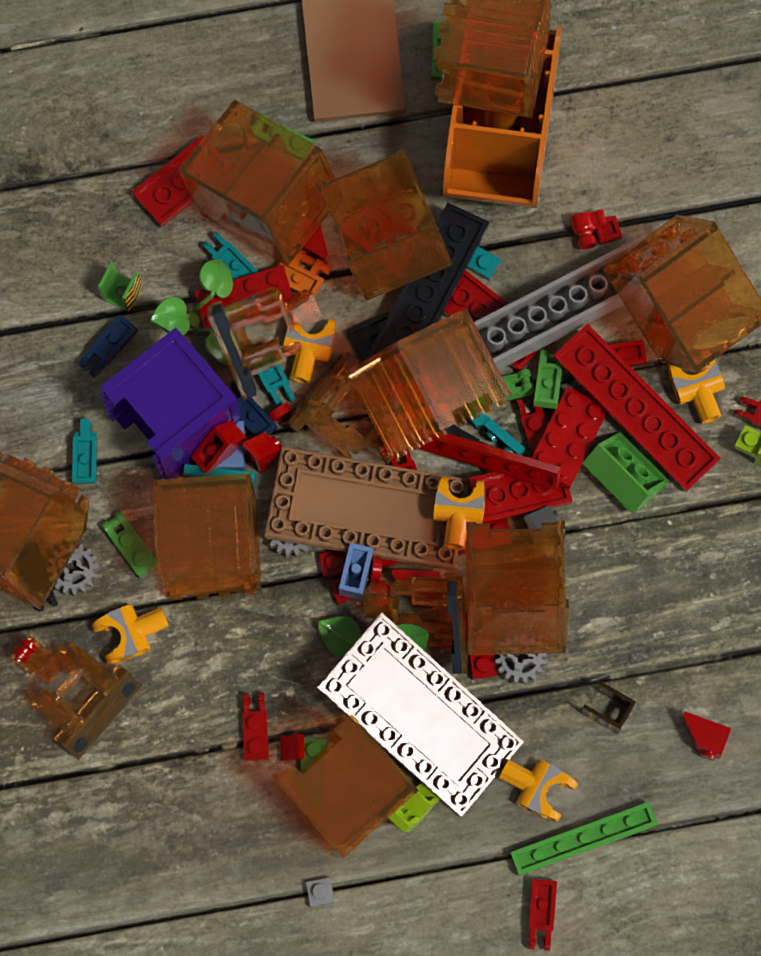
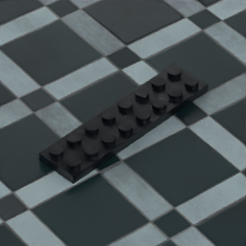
(427, 298)

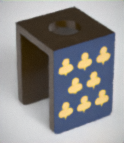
(618, 697)

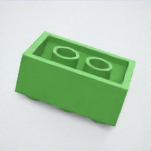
(625, 472)

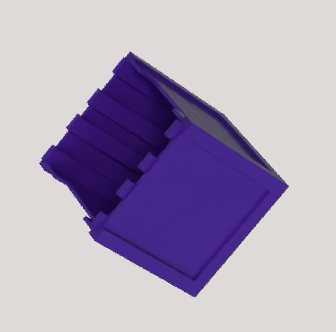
(171, 400)

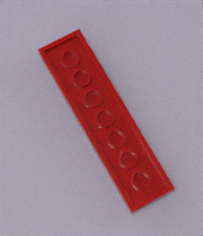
(636, 407)

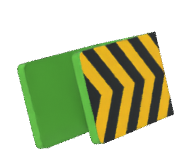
(112, 281)

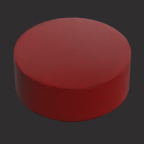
(280, 412)
(375, 569)

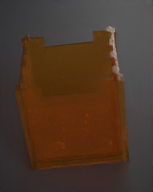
(493, 54)
(385, 225)
(429, 383)
(207, 536)
(516, 590)
(345, 788)

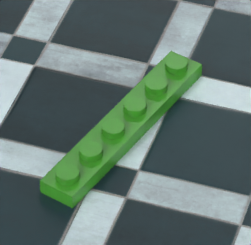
(584, 839)

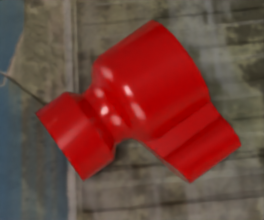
(584, 224)

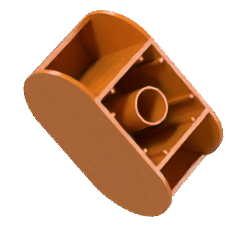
(502, 154)

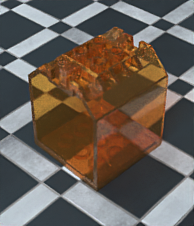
(36, 528)

